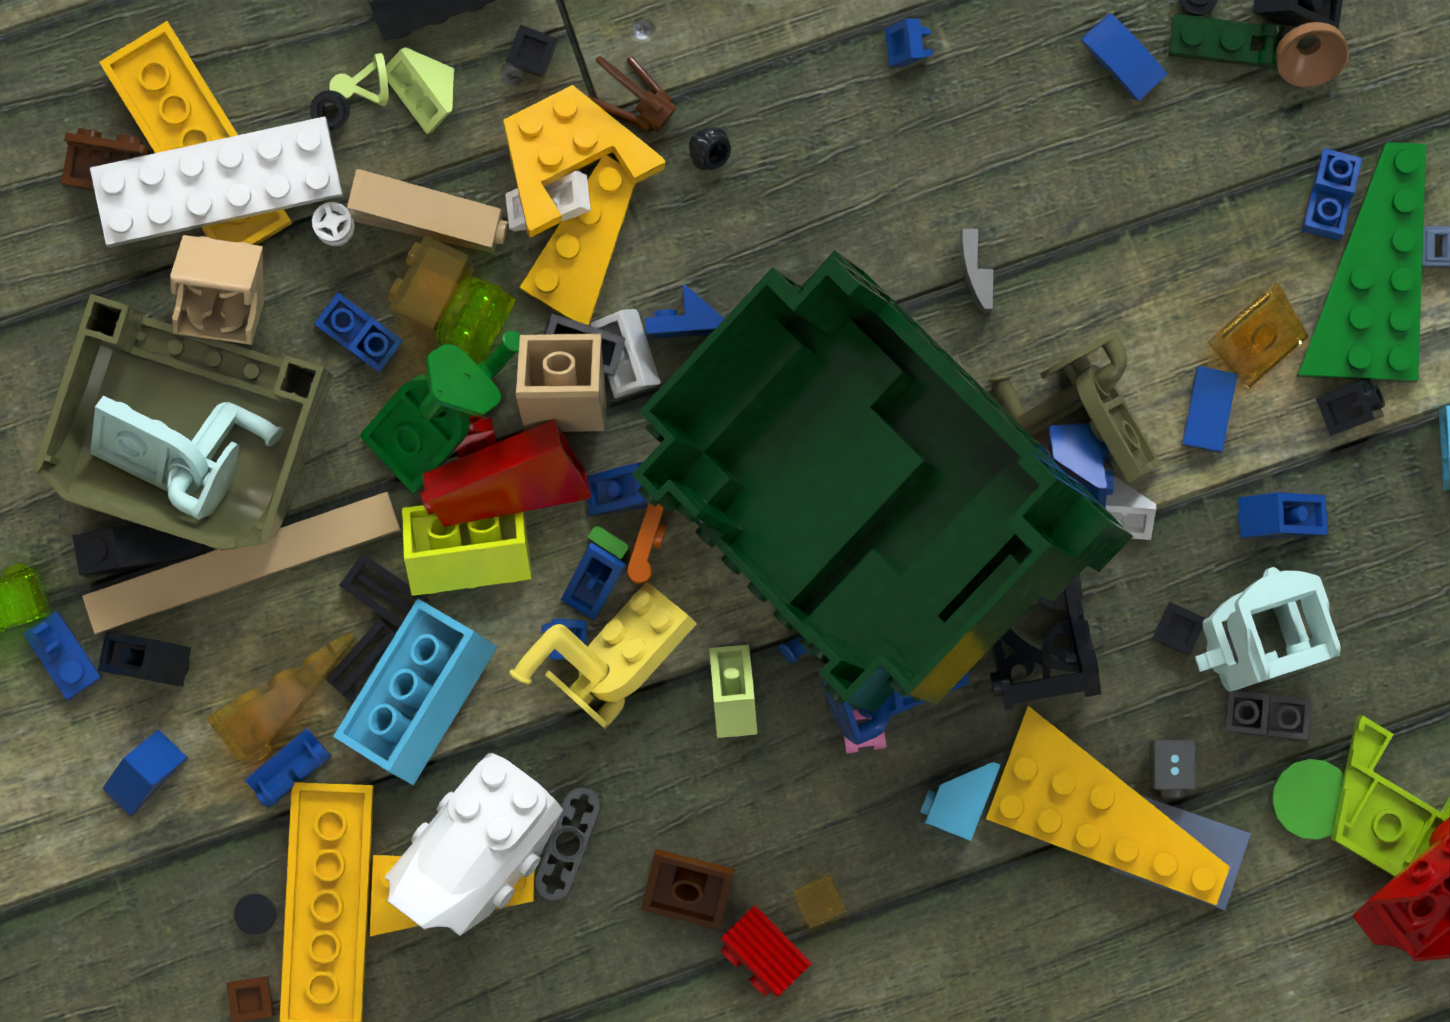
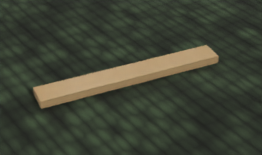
(234, 567)

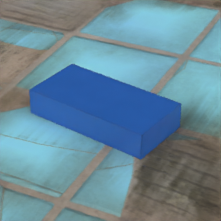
(1209, 409)

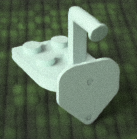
(169, 458)

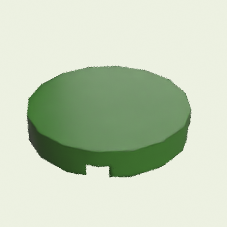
(1307, 798)

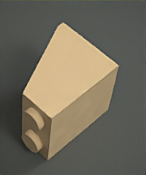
(561, 381)

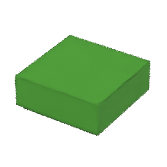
(608, 543)

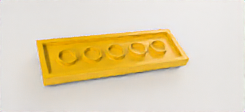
(178, 112)
(327, 903)

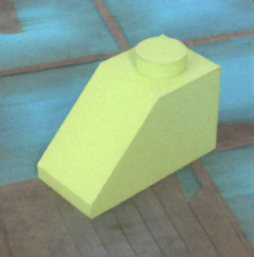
(733, 691)

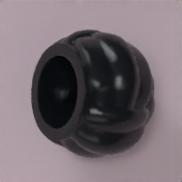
(709, 148)

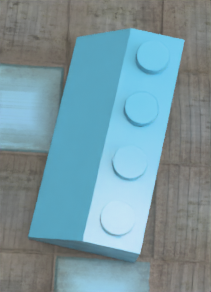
(415, 691)

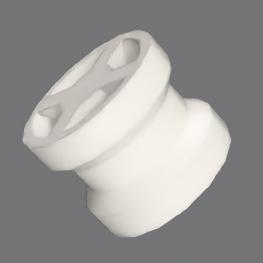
(330, 216)

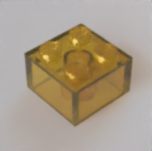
(429, 284)

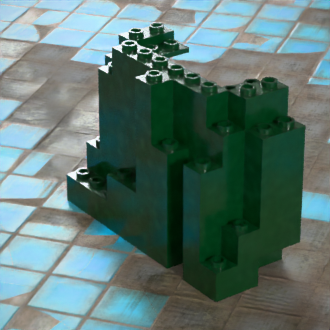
(866, 485)

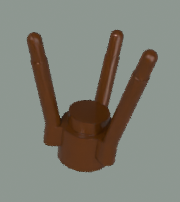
(654, 107)

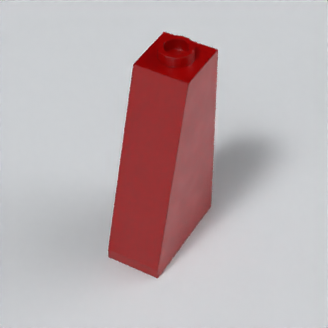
(507, 478)

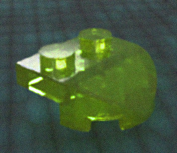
(474, 317)

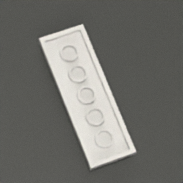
(216, 182)

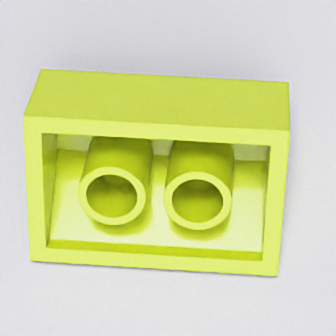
(463, 553)

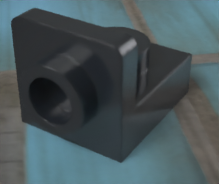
(1351, 406)

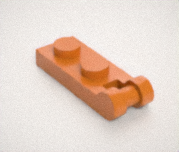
(649, 536)

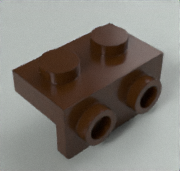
(90, 150)

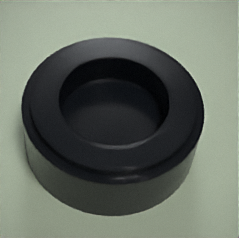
(255, 913)

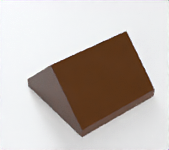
(687, 889)

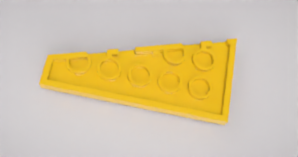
(1079, 805)

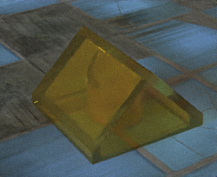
(1259, 336)

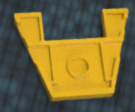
(561, 138)

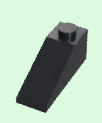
(128, 549)

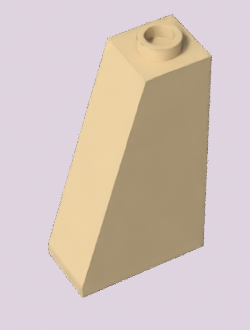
(424, 212)

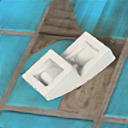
(568, 194)

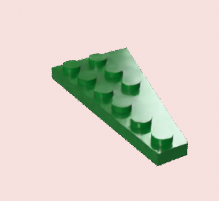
(1375, 296)

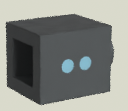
(1172, 767)

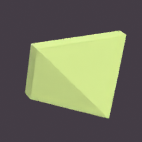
(422, 86)

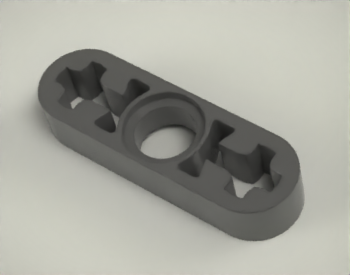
(566, 875)

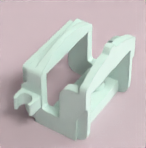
(1279, 592)

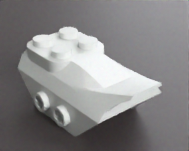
(474, 848)

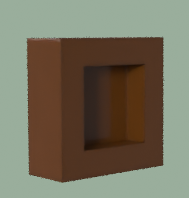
(250, 999)

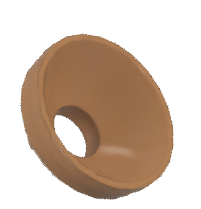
(1315, 64)

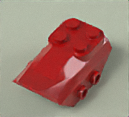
(1415, 904)

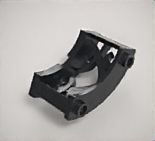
(1077, 658)

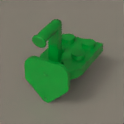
(414, 429)

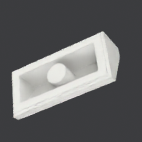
(636, 364)

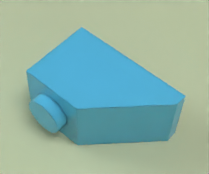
(960, 801)

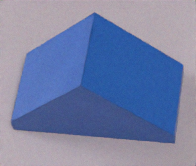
(593, 581)
(144, 772)

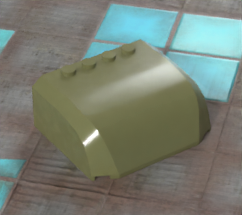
(180, 385)

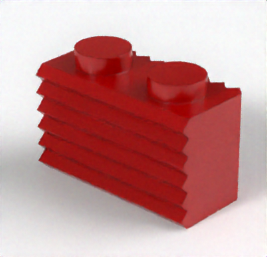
(764, 952)

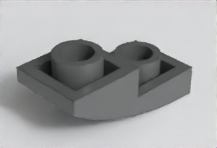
(1269, 715)

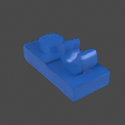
(62, 655)

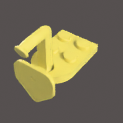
(618, 657)

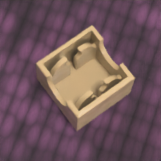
(217, 289)

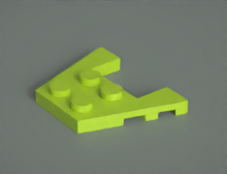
(1376, 815)

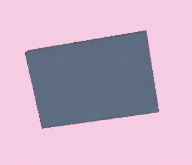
(1222, 840)

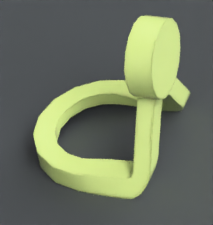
(348, 86)

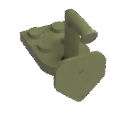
(1098, 393)

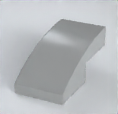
(978, 280)

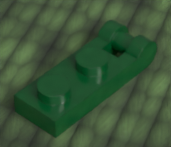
(1224, 40)

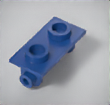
(287, 766)

